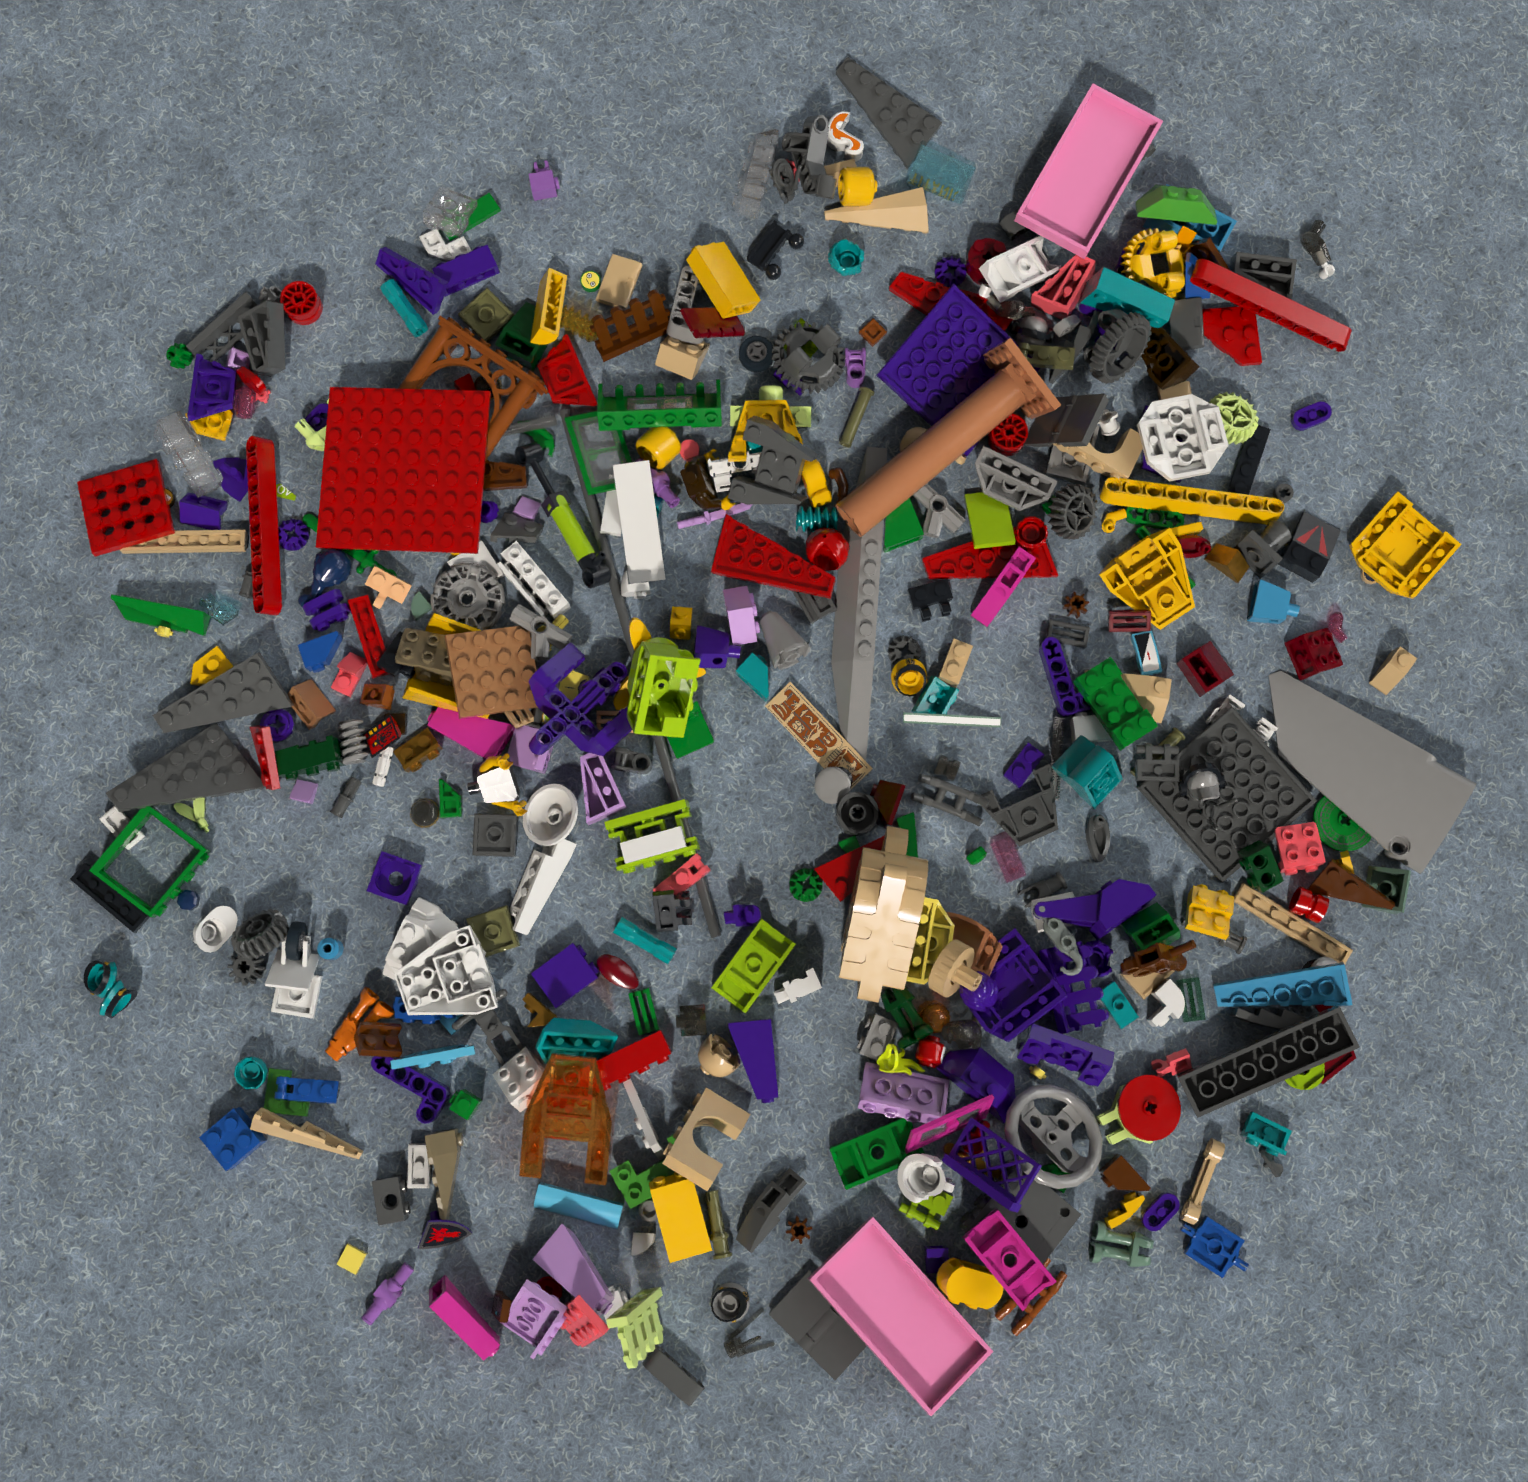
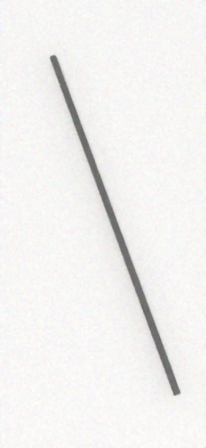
(624, 621)

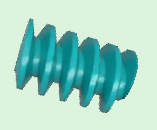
(816, 518)

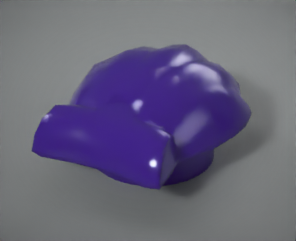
(489, 511)

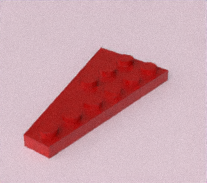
(760, 560)
(969, 563)

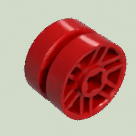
(301, 302)
(1011, 444)

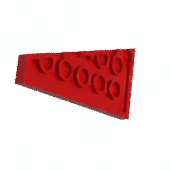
(925, 295)

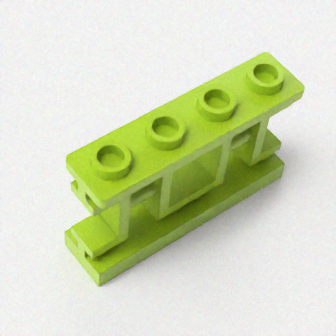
(648, 820)

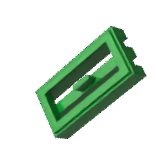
(642, 1006)

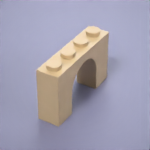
(1115, 464)
(685, 1156)

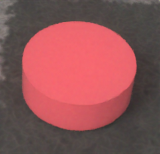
(689, 449)

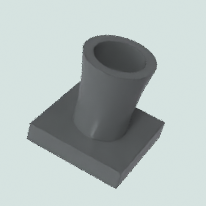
(1261, 549)

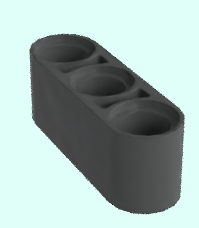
(676, 1379)

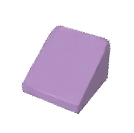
(237, 358)
(527, 508)
(304, 791)

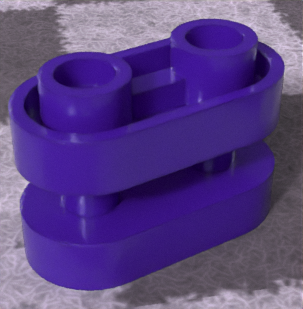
(338, 612)

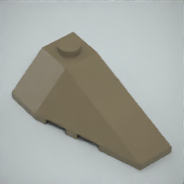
(444, 1153)

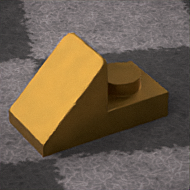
(534, 1005)

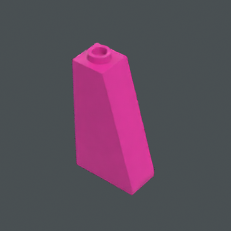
(476, 734)
(463, 1318)

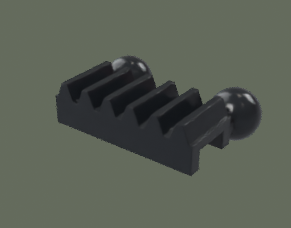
(769, 245)

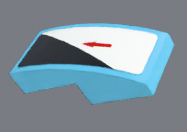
(1146, 653)

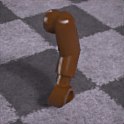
(839, 476)

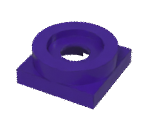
(380, 882)

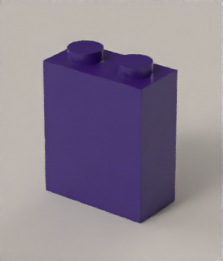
(565, 975)

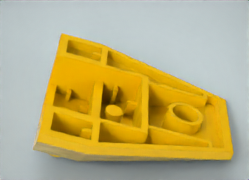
(1152, 578)

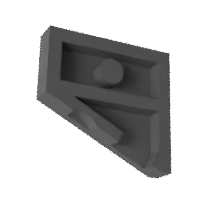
(516, 529)

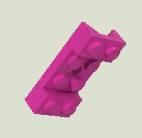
(995, 1239)

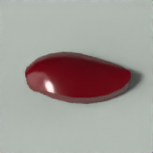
(1194, 545)
(617, 971)

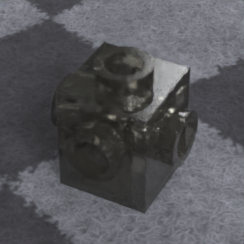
(692, 1020)

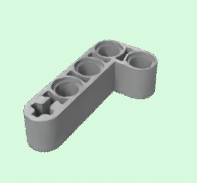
(683, 298)

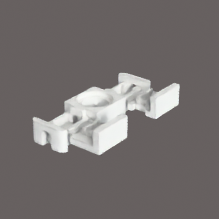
(722, 470)
(1262, 732)

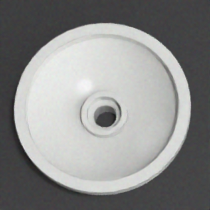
(544, 809)

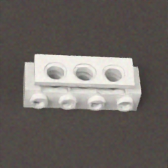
(534, 577)

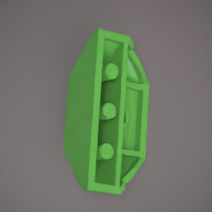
(1176, 205)

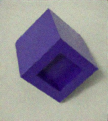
(935, 1257)

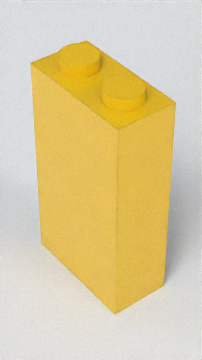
(723, 279)
(679, 1217)

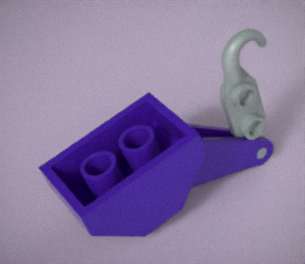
(1099, 911)

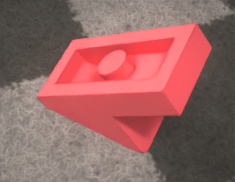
(350, 672)

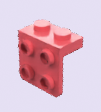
(1299, 848)

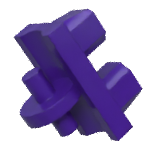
(743, 915)

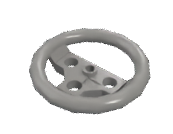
(1051, 1139)

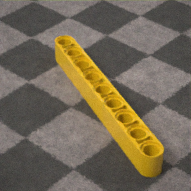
(1191, 500)

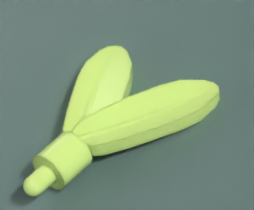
(194, 814)

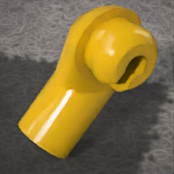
(1111, 518)

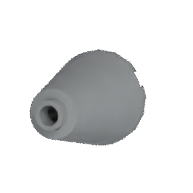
(782, 641)

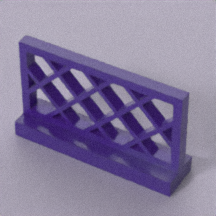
(984, 1182)

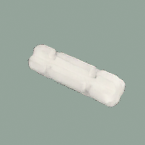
(383, 767)

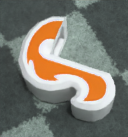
(841, 140)

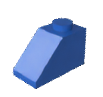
(1192, 290)
(320, 651)

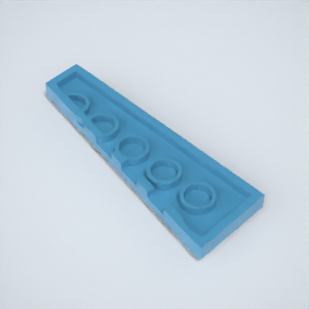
(1305, 987)

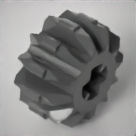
(246, 976)

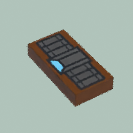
(501, 1306)

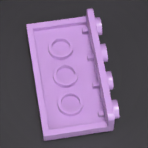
(903, 1096)
(536, 1316)

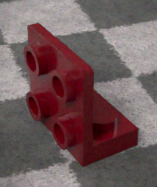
(1313, 653)

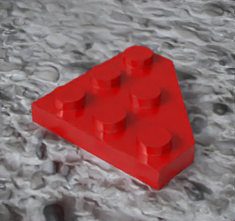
(1234, 333)

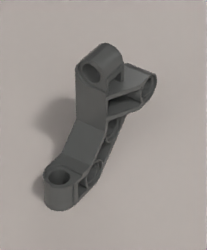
(809, 151)

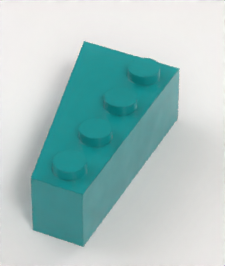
(1111, 291)

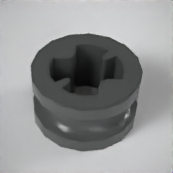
(1288, 488)

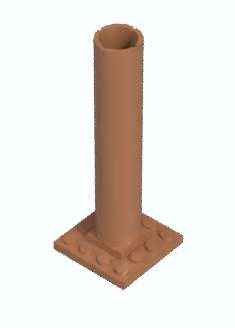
(950, 437)

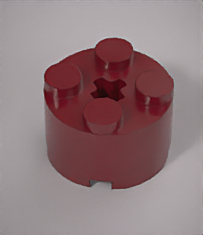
(978, 254)

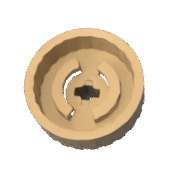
(954, 969)

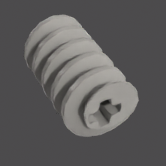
(352, 741)

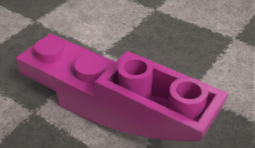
(1003, 586)

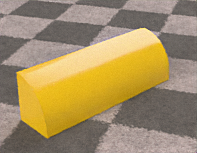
(548, 307)

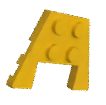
(772, 410)

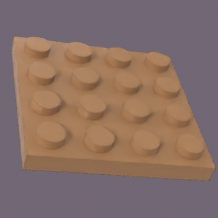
(491, 670)

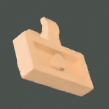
(388, 586)

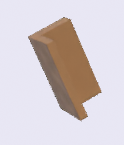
(310, 703)

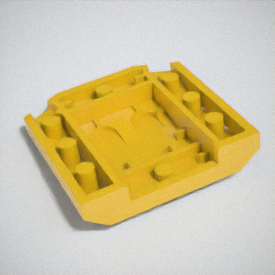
(1402, 548)

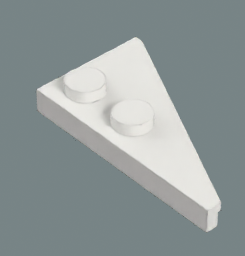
(643, 1121)

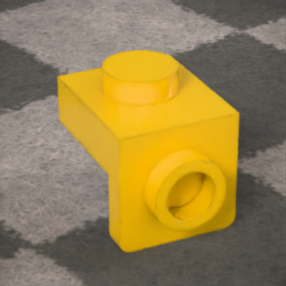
(680, 623)

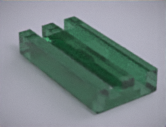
(1194, 1017)

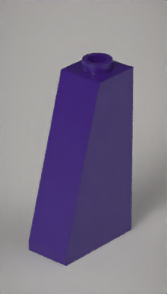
(756, 1051)

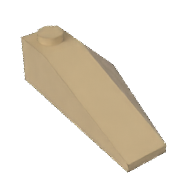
(1150, 692)

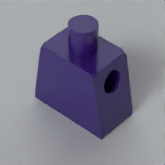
(713, 648)

